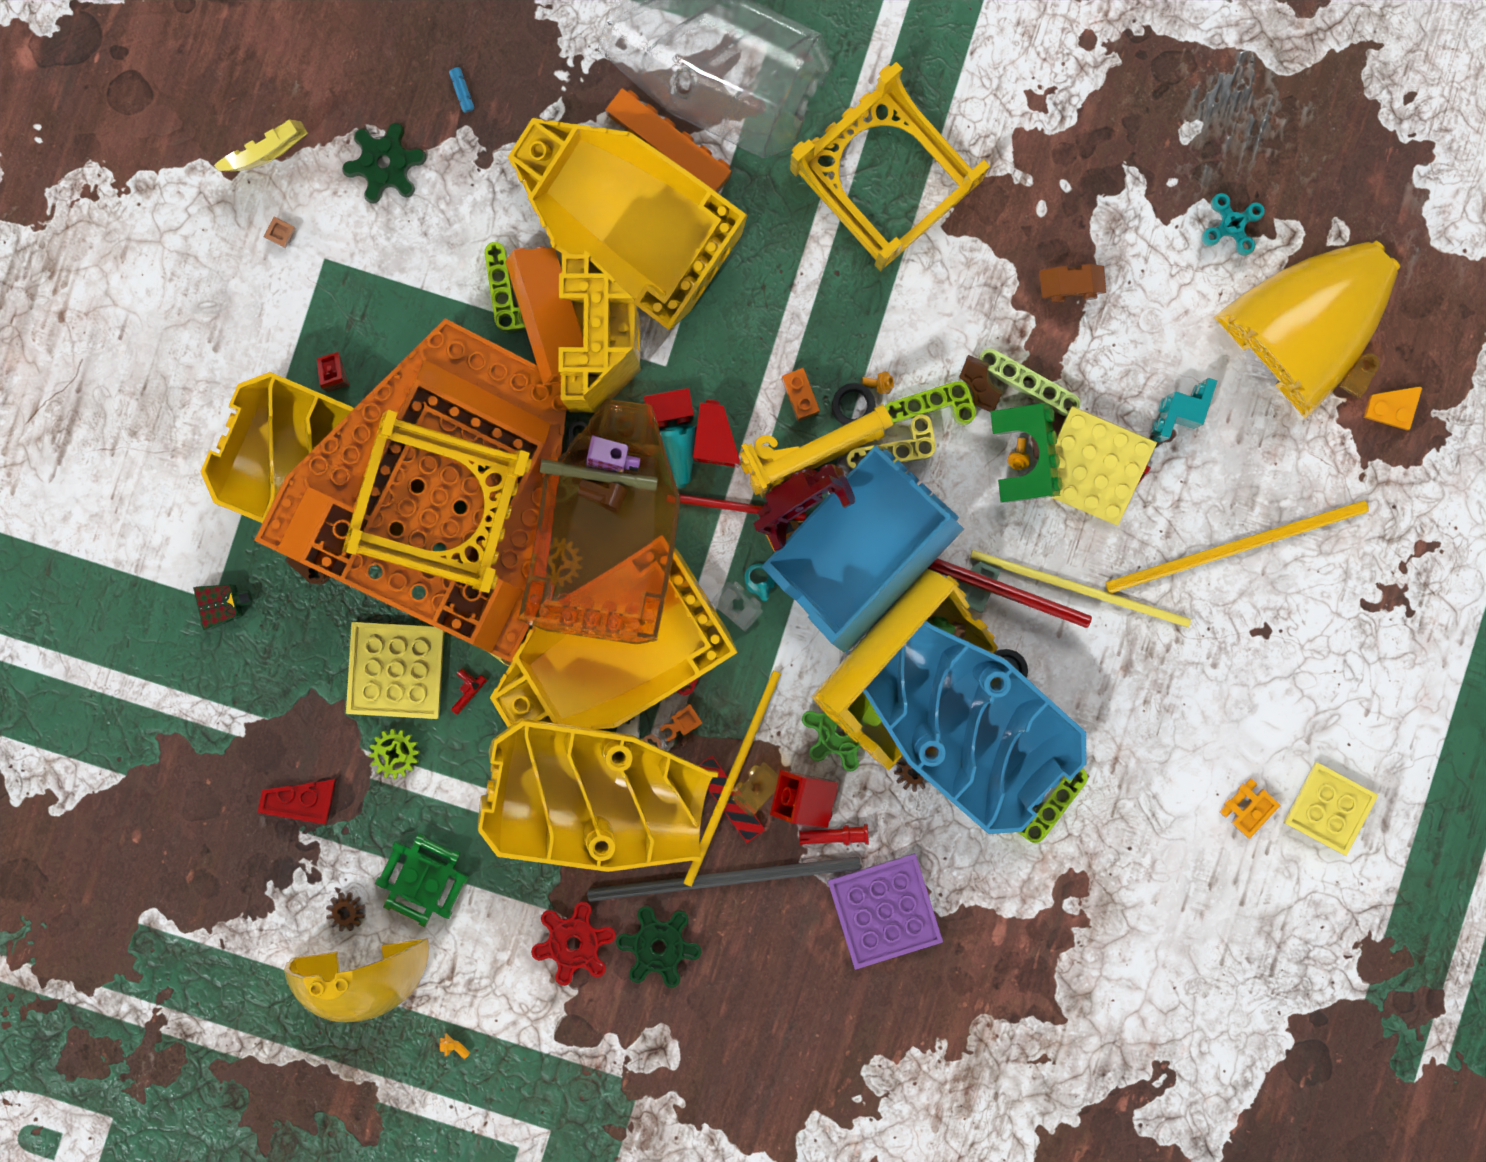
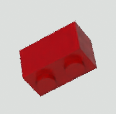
(671, 406)

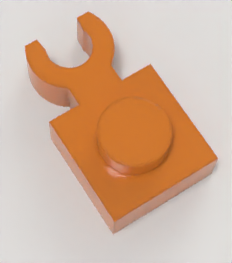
(684, 721)

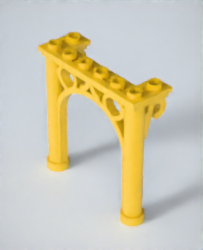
(774, 467)

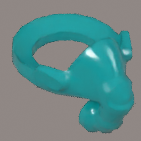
(761, 589)

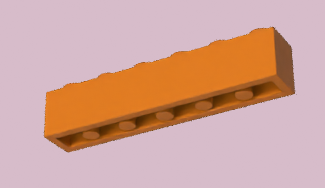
(662, 135)

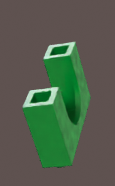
(1044, 478)

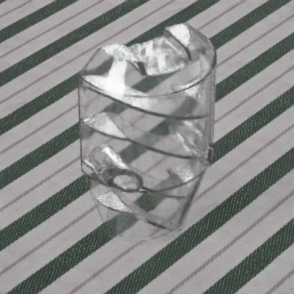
(737, 58)

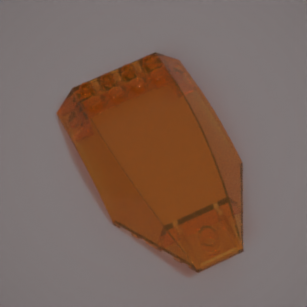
(601, 568)

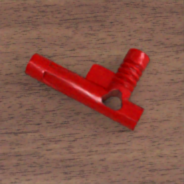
(468, 690)

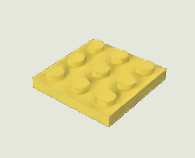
(1330, 808)

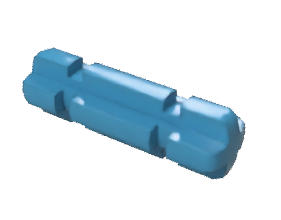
(461, 89)

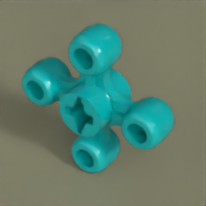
(1229, 216)

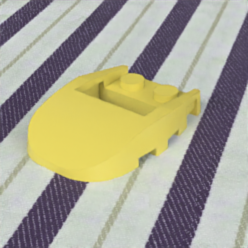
(273, 146)

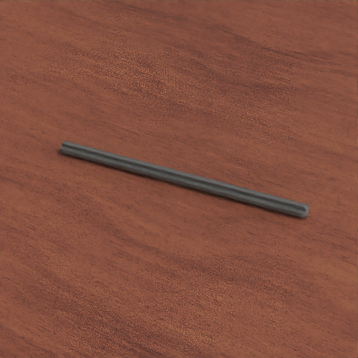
(724, 878)

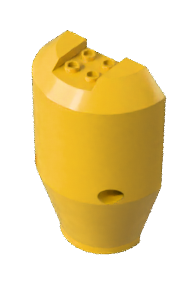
(267, 439)
(575, 786)

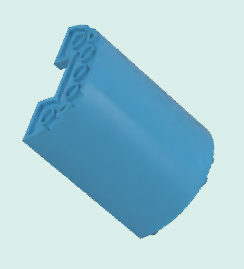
(863, 557)

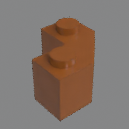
(1067, 282)

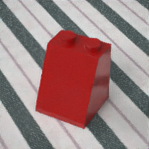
(714, 437)
(804, 799)

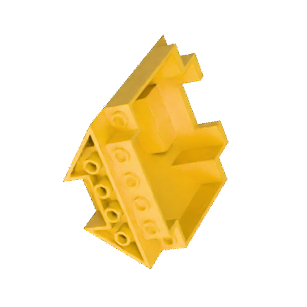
(609, 335)

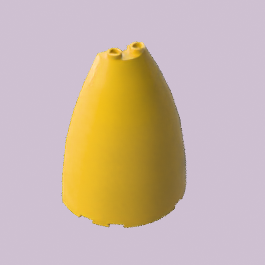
(1314, 319)
(358, 992)

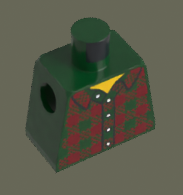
(220, 604)

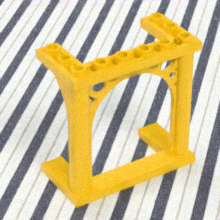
(894, 96)
(508, 465)

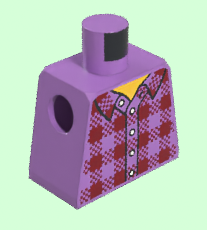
(610, 456)

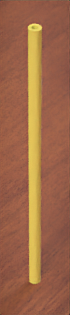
(1080, 588)

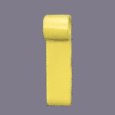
(911, 445)

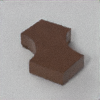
(984, 391)

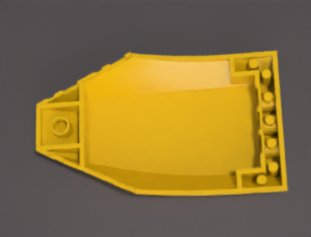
(630, 210)
(608, 681)

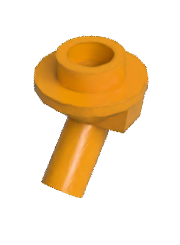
(883, 383)
(1019, 460)
(447, 1045)

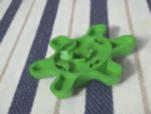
(831, 741)

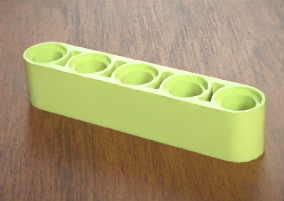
(1040, 382)

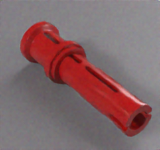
(846, 835)

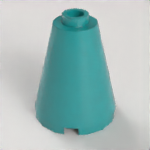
(679, 447)

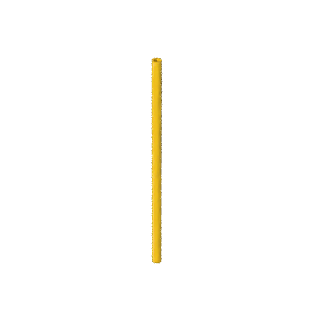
(733, 775)

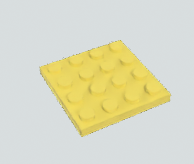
(1099, 464)
(395, 670)

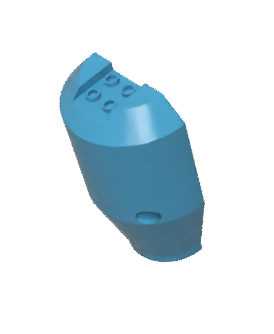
(976, 728)

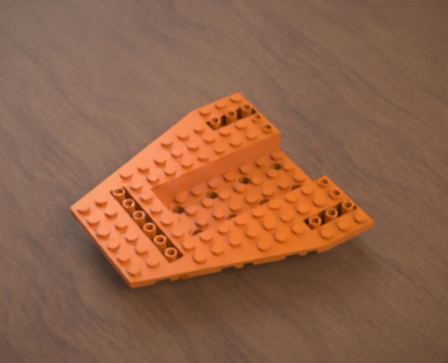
(462, 390)

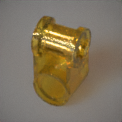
(1358, 377)

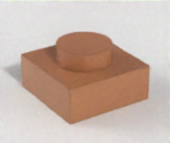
(279, 232)

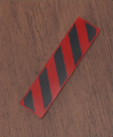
(747, 826)

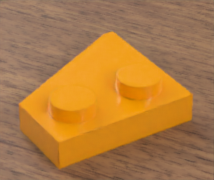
(1394, 407)

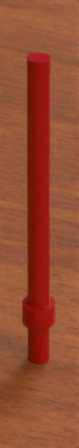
(726, 505)

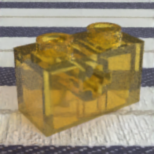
(743, 793)

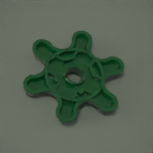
(381, 178)
(664, 962)

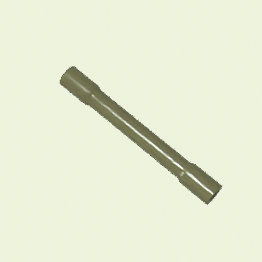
(560, 468)

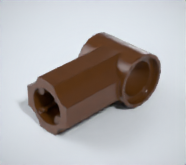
(609, 495)

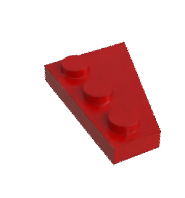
(301, 802)

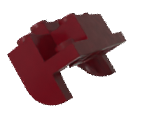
(798, 495)

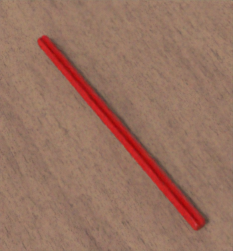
(1012, 593)

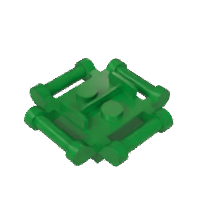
(422, 879)

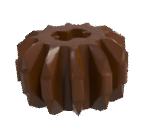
(905, 776)
(352, 907)

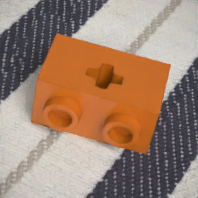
(800, 394)

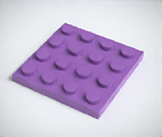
(885, 911)

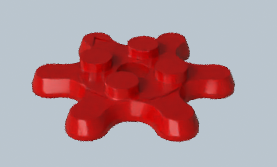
(572, 959)

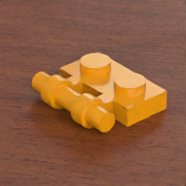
(1256, 811)

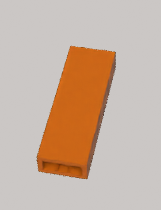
(547, 318)

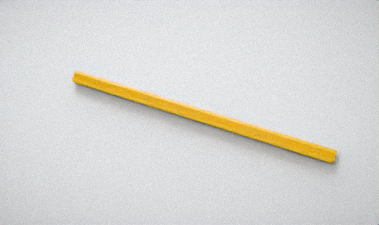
(1237, 546)

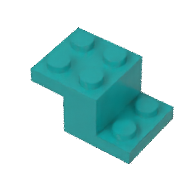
(1183, 410)

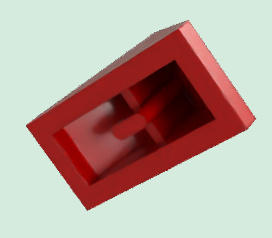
(331, 372)

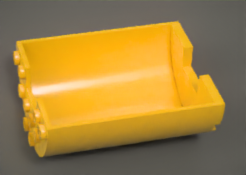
(927, 597)

